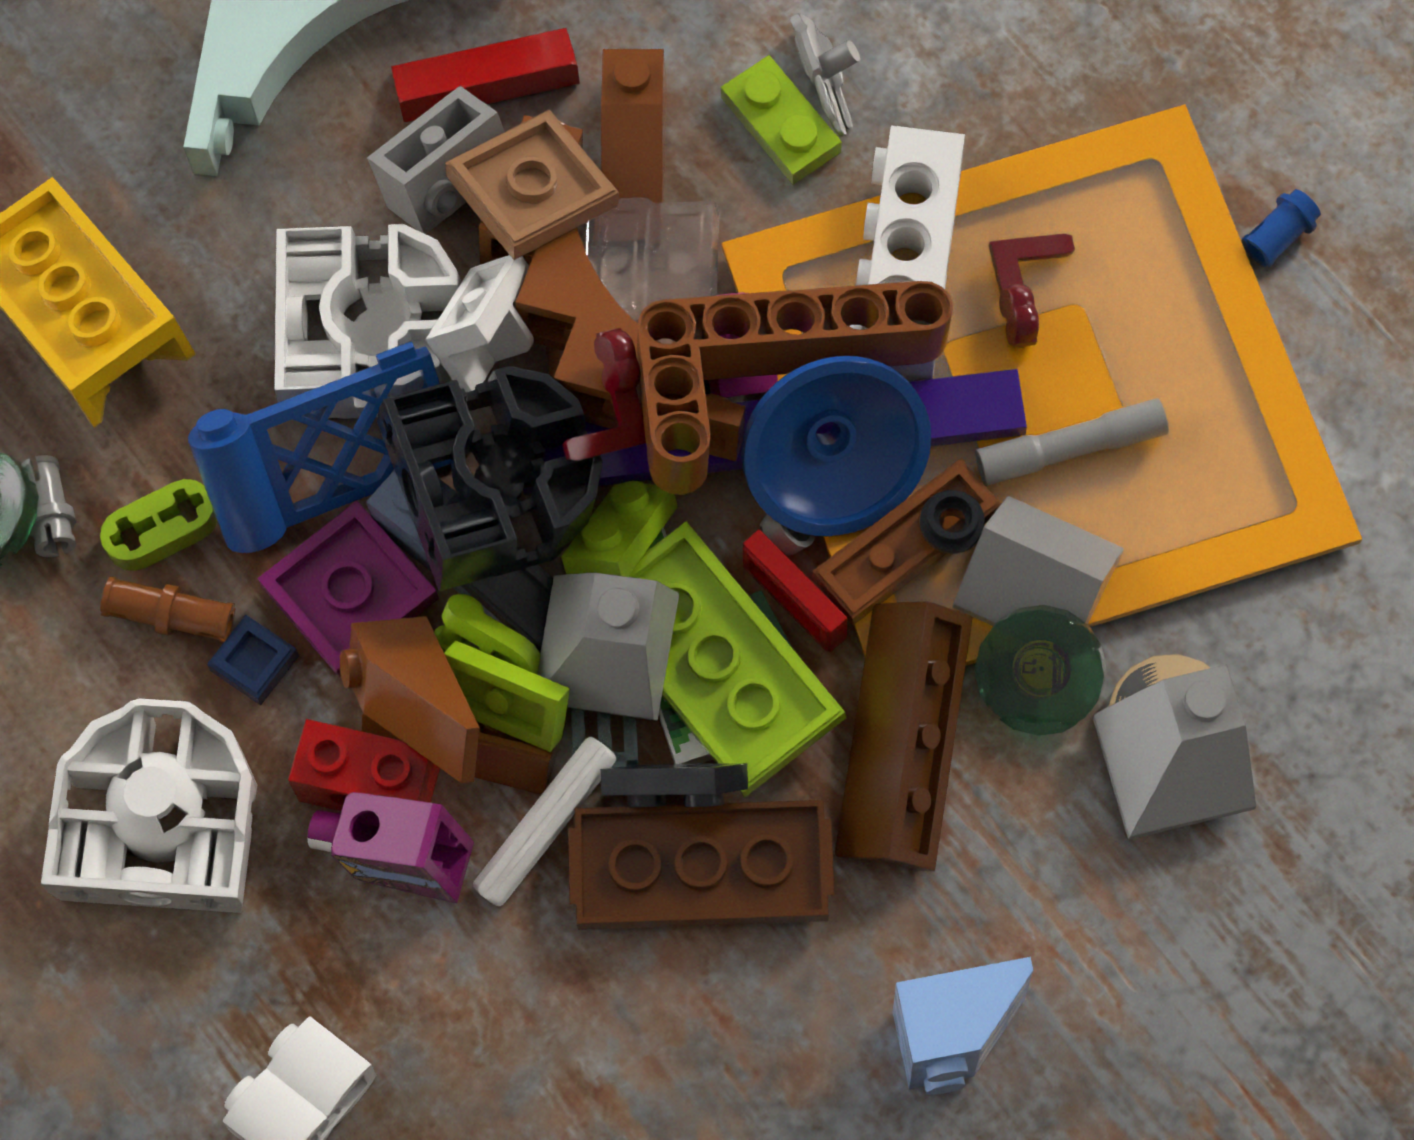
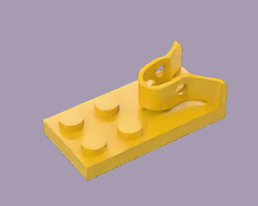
(79, 298)

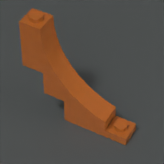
(566, 308)

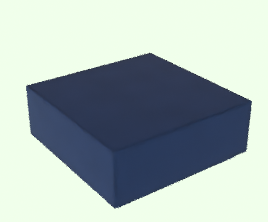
(253, 659)

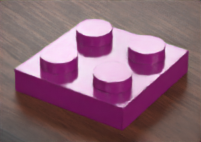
(346, 577)

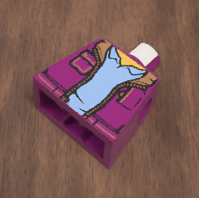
(396, 844)

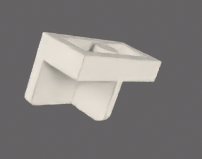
(482, 322)

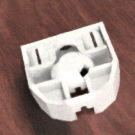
(325, 267)
(90, 846)

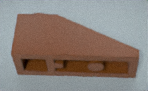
(634, 121)
(412, 691)

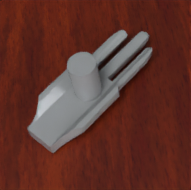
(824, 68)

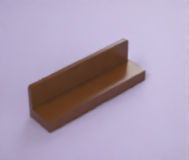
(904, 734)

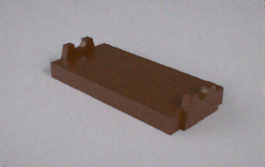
(701, 865)

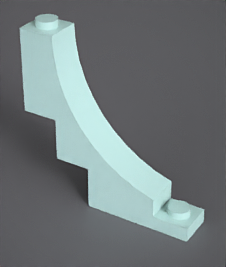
(250, 57)

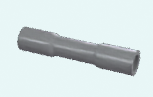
(1109, 431)

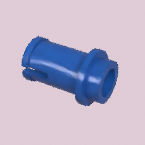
(1290, 218)

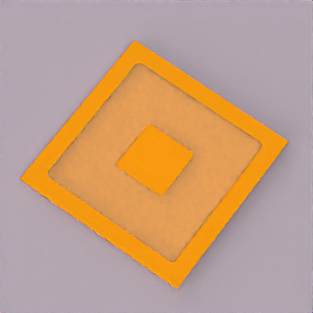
(1136, 314)

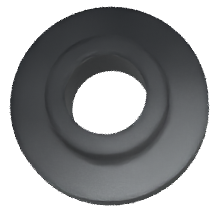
(952, 504)

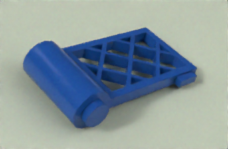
(243, 464)

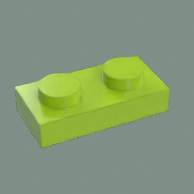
(781, 119)
(620, 530)
(510, 696)

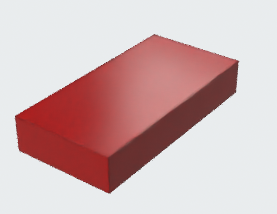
(794, 591)

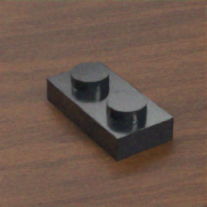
(650, 783)

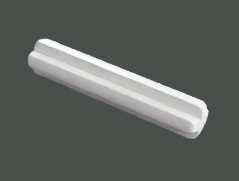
(544, 822)

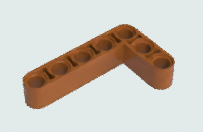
(767, 350)

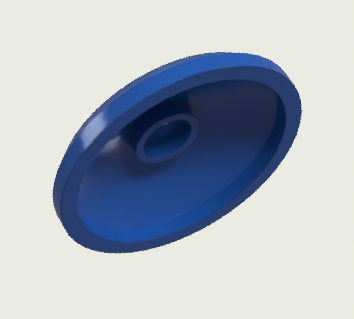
(855, 469)

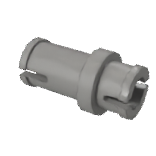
(54, 515)

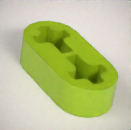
(159, 525)

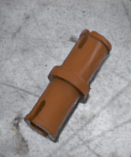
(167, 609)

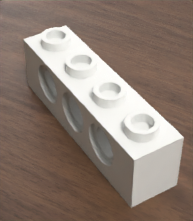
(921, 164)

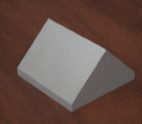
(1035, 561)

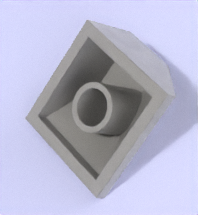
(609, 642)
(1178, 753)

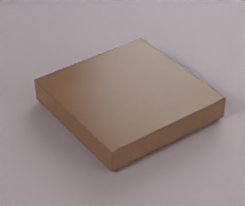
(531, 184)

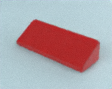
(488, 72)

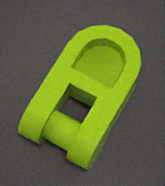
(467, 623)

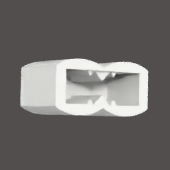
(302, 1090)

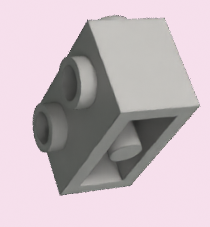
(413, 161)

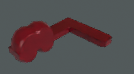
(1015, 298)
(620, 378)

